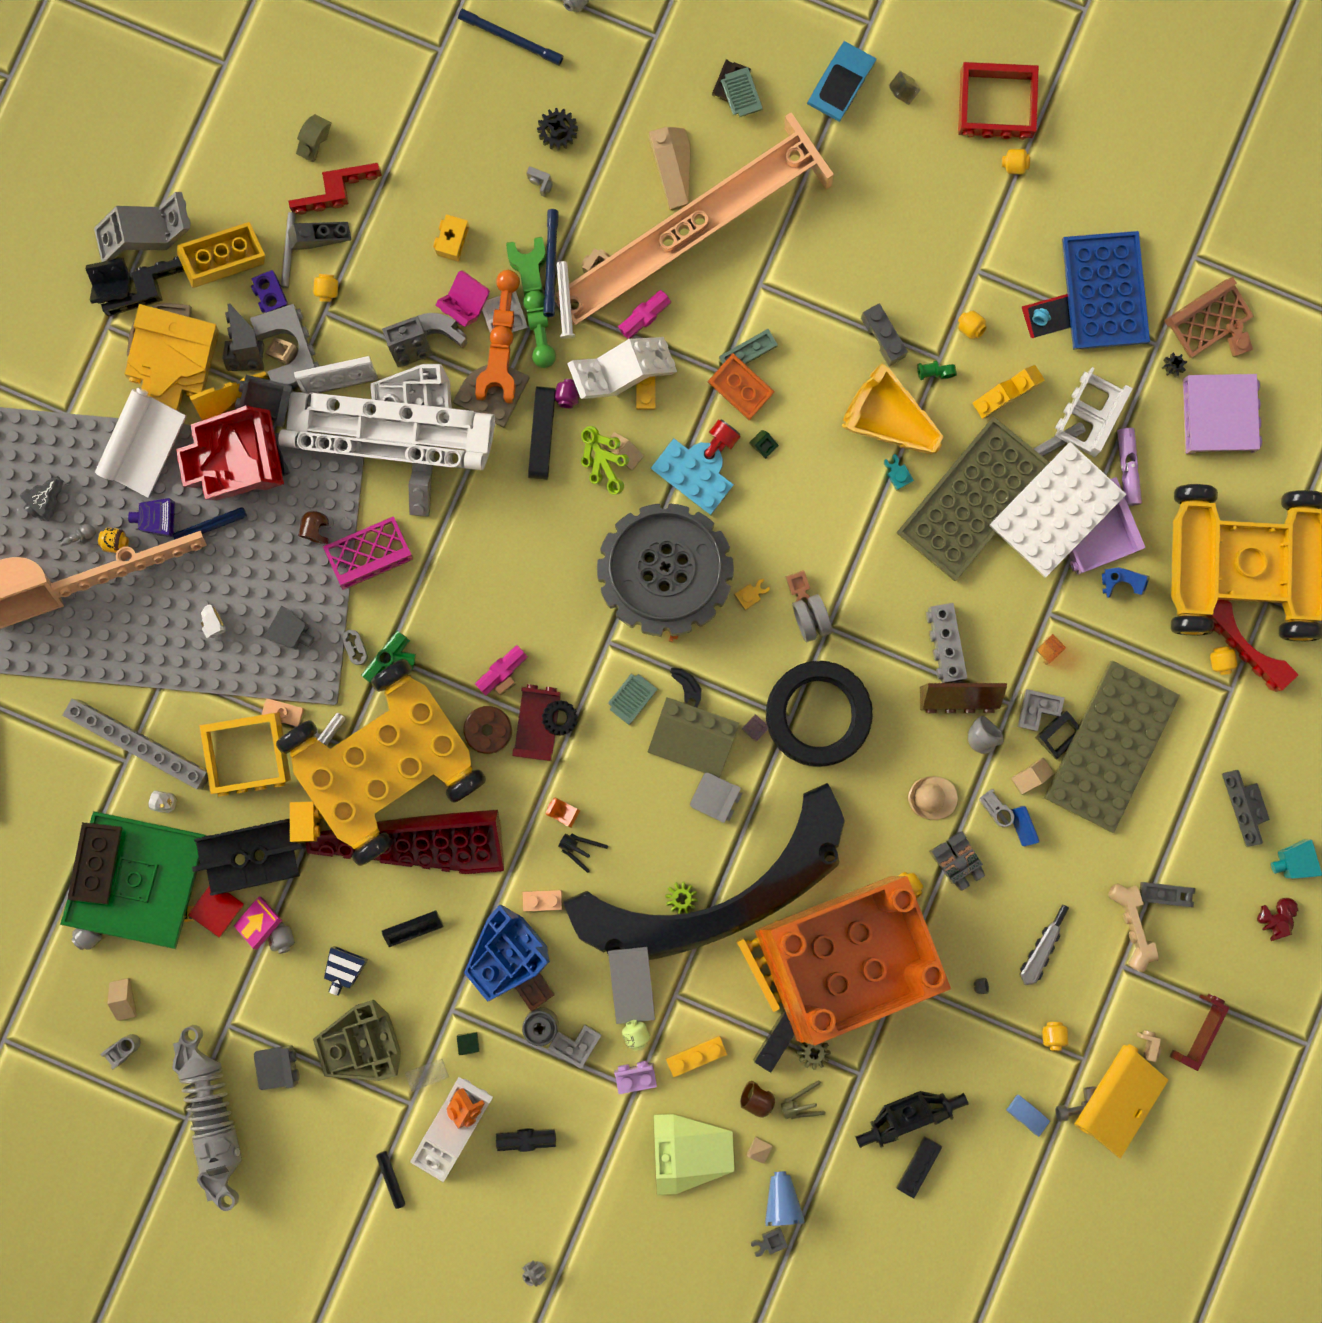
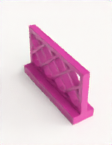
(372, 568)

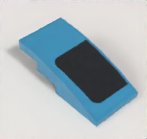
(841, 81)

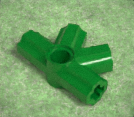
(394, 648)

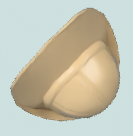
(933, 797)

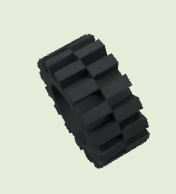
(548, 717)

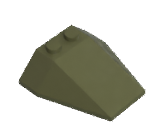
(360, 1045)

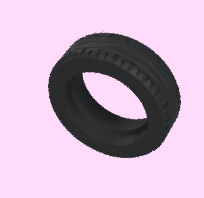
(860, 707)

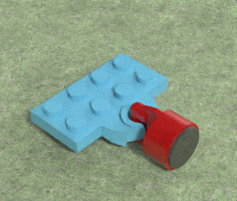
(698, 469)

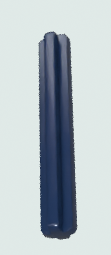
(213, 523)

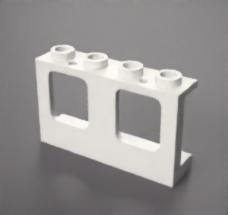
(1101, 420)

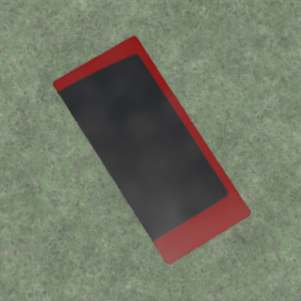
(1058, 310)

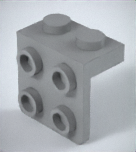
(715, 797)

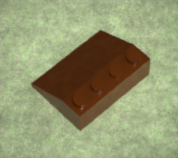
(962, 697)

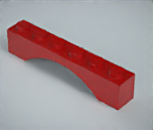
(1275, 672)

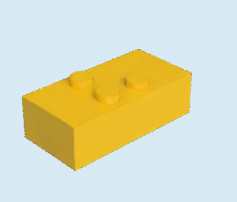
(220, 254)

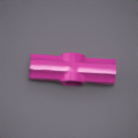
(644, 314)
(501, 670)

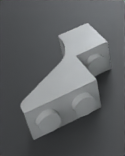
(420, 487)

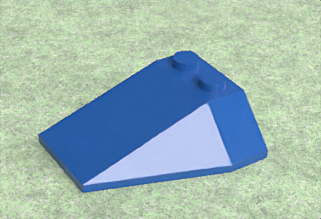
(505, 954)

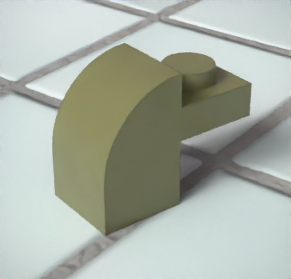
(312, 133)

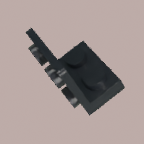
(108, 280)

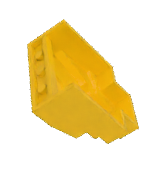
(170, 354)

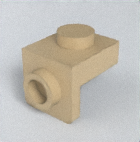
(591, 261)
(1152, 1047)

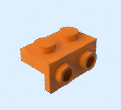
(462, 1110)

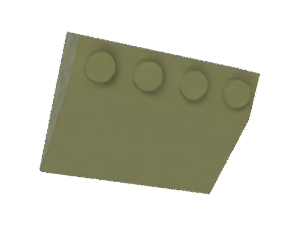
(693, 737)

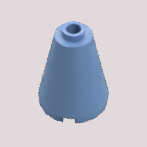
(782, 1203)

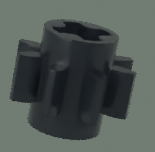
(1172, 369)

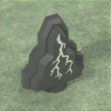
(42, 498)

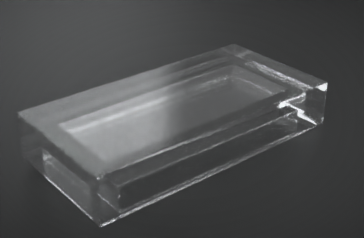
(427, 1074)

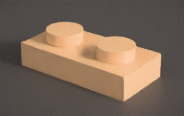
(542, 900)

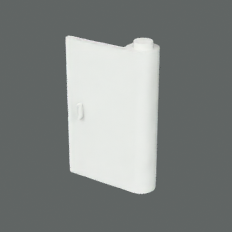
(140, 442)

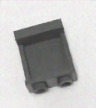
(265, 395)

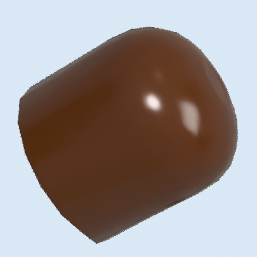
(310, 526)
(761, 1102)

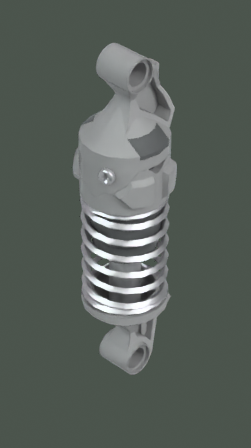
(214, 1136)

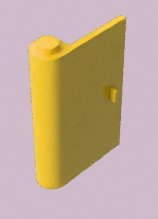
(1121, 1100)

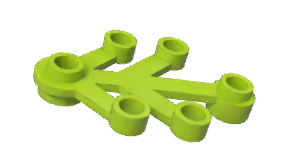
(602, 457)

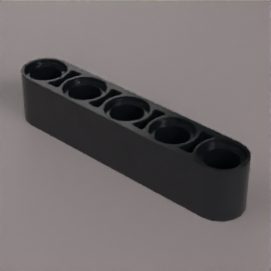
(541, 433)

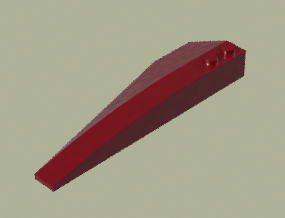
(442, 841)

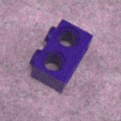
(273, 292)

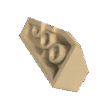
(672, 159)

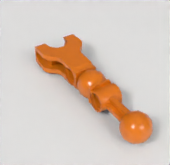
(501, 339)

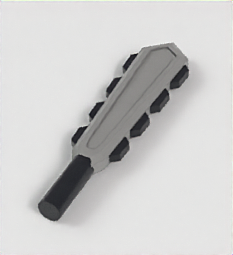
(1038, 958)

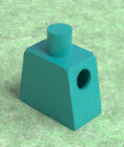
(1298, 861)

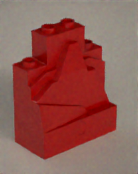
(232, 454)

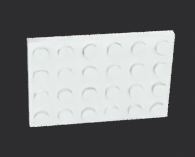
(1057, 509)

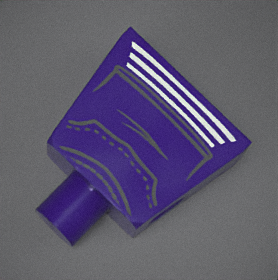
(155, 517)

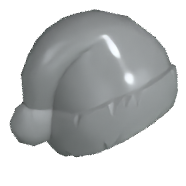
(984, 736)

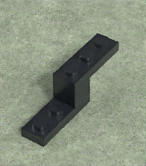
(146, 286)

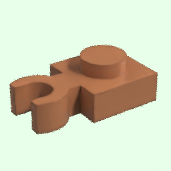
(1240, 341)
(798, 584)

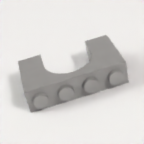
(286, 321)

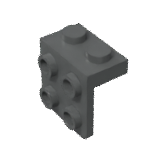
(276, 1067)

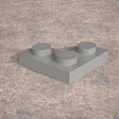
(1035, 704)
(578, 1050)

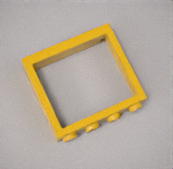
(282, 760)

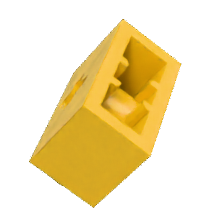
(451, 248)

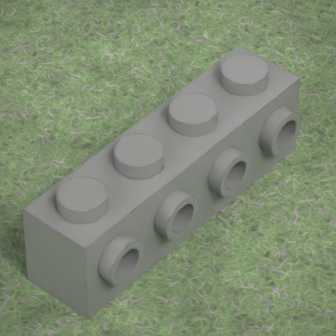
(947, 643)

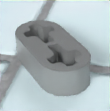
(359, 646)

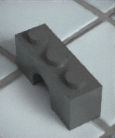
(887, 337)

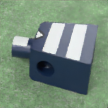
(343, 969)

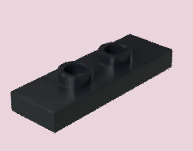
(412, 928)
(919, 1167)

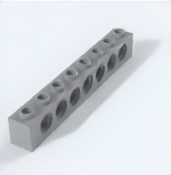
(136, 743)

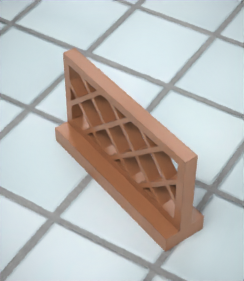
(1201, 303)

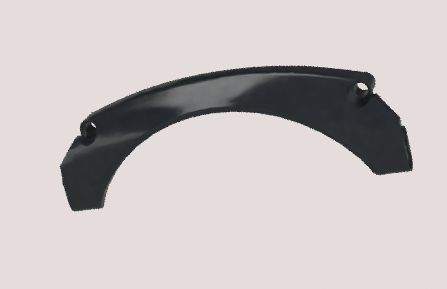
(791, 876)

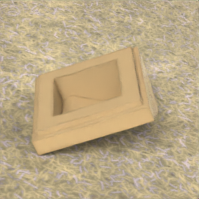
(759, 1150)

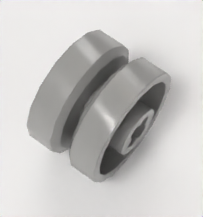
(813, 617)

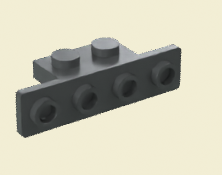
(1247, 807)

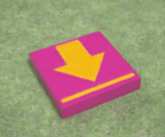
(257, 923)

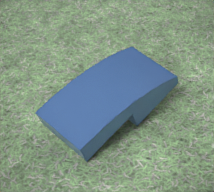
(1028, 1115)

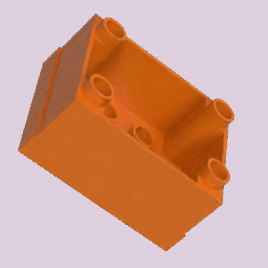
(852, 960)

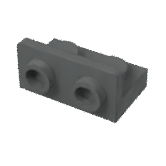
(232, 364)

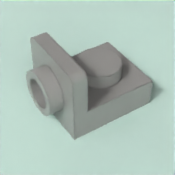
(539, 177)

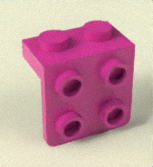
(464, 299)

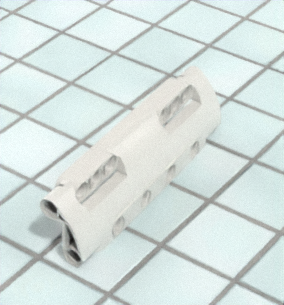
(388, 431)

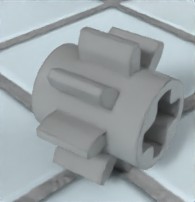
(534, 1273)

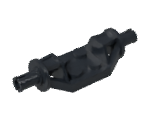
(910, 1114)

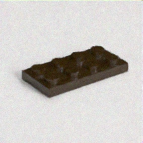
(95, 863)

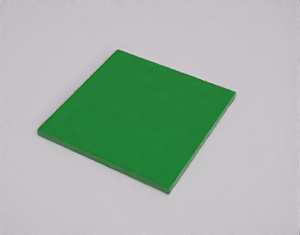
(148, 885)

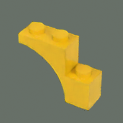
(1008, 391)

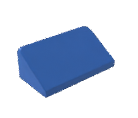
(1024, 826)

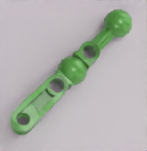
(529, 268)

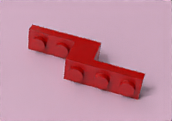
(335, 188)

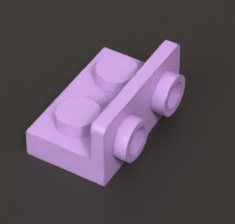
(635, 1078)

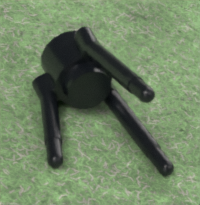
(568, 844)

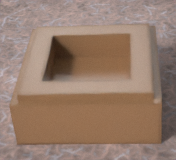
(506, 685)

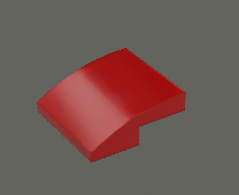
(216, 911)

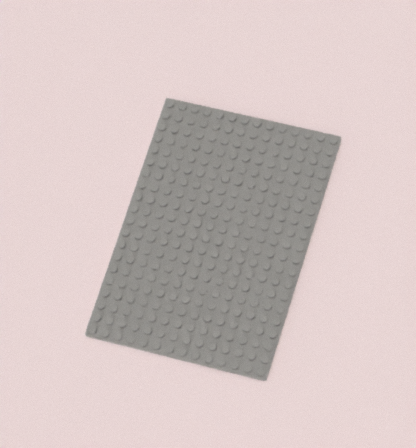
(149, 622)

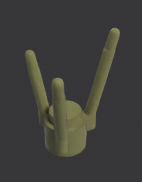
(791, 1108)

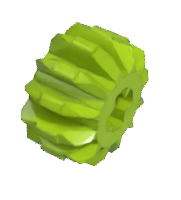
(674, 896)

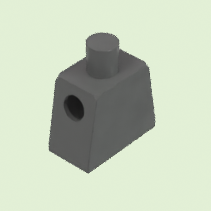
(288, 630)

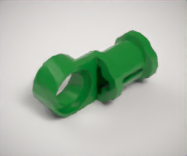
(934, 369)

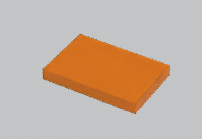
(740, 386)

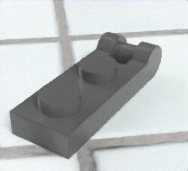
(1166, 894)

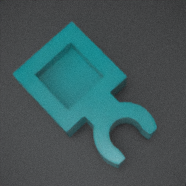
(899, 474)

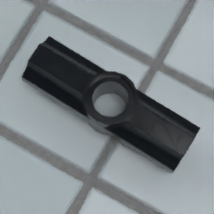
(526, 1140)

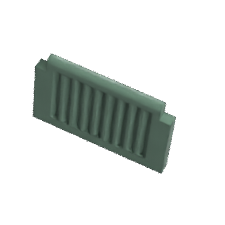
(741, 92)
(631, 697)

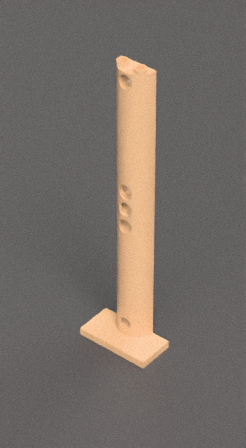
(715, 206)

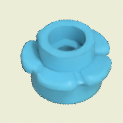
(1041, 317)

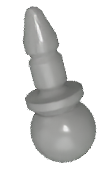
(86, 532)

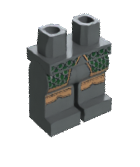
(964, 863)

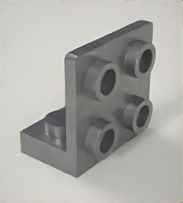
(407, 341)

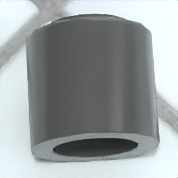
(546, 1018)

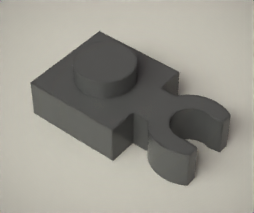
(773, 1241)

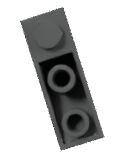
(317, 234)
(244, 339)

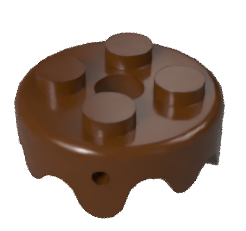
(501, 732)

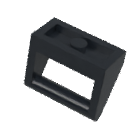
(1051, 728)

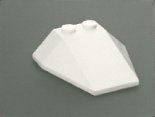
(419, 385)

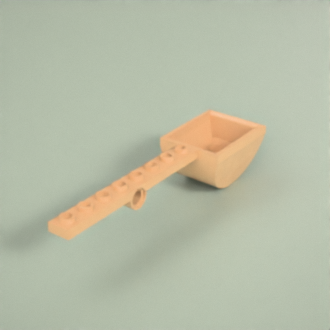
(29, 592)

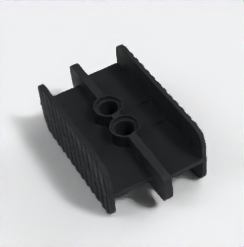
(219, 852)

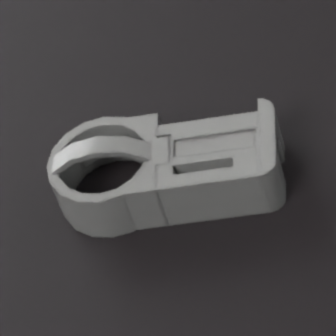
(994, 807)

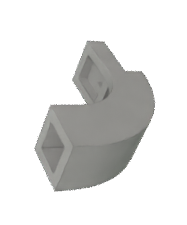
(442, 324)

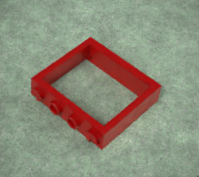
(1001, 71)

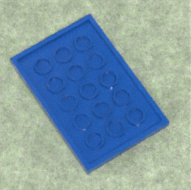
(1105, 290)

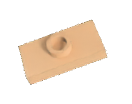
(288, 713)

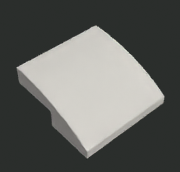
(493, 303)

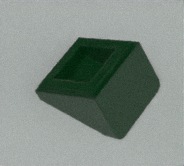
(764, 443)
(467, 1043)

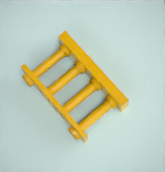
(755, 965)

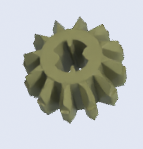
(811, 1059)

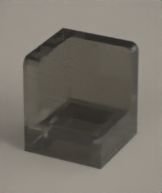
(904, 87)

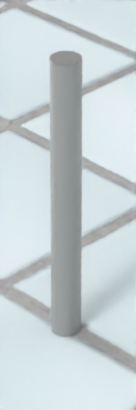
(287, 253)

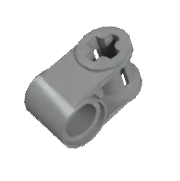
(120, 1052)

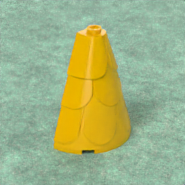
(891, 414)

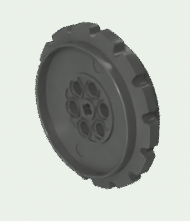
(684, 603)

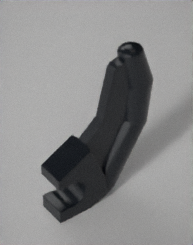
(690, 686)

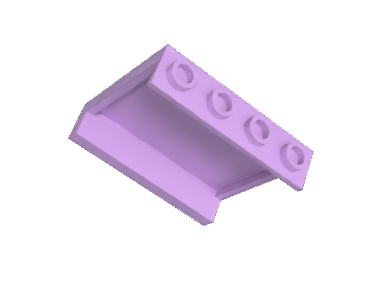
(1222, 413)
(1109, 540)

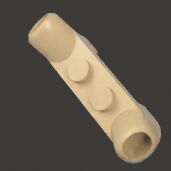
(1130, 899)

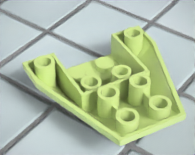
(689, 1153)

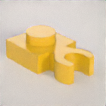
(749, 596)

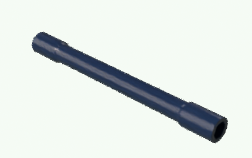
(546, 53)
(549, 300)

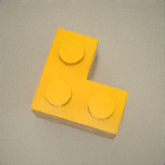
(304, 822)

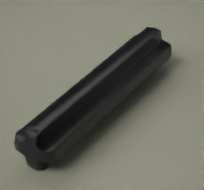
(390, 1180)

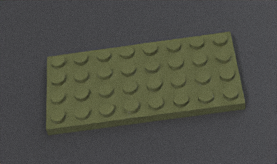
(983, 481)
(1112, 746)

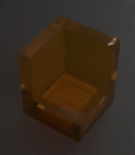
(1050, 649)

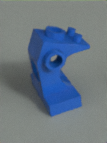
(1137, 580)

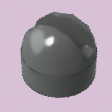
(982, 986)

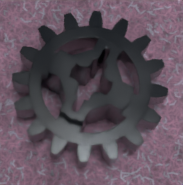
(552, 122)

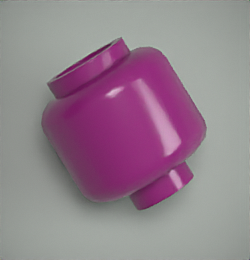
(567, 394)

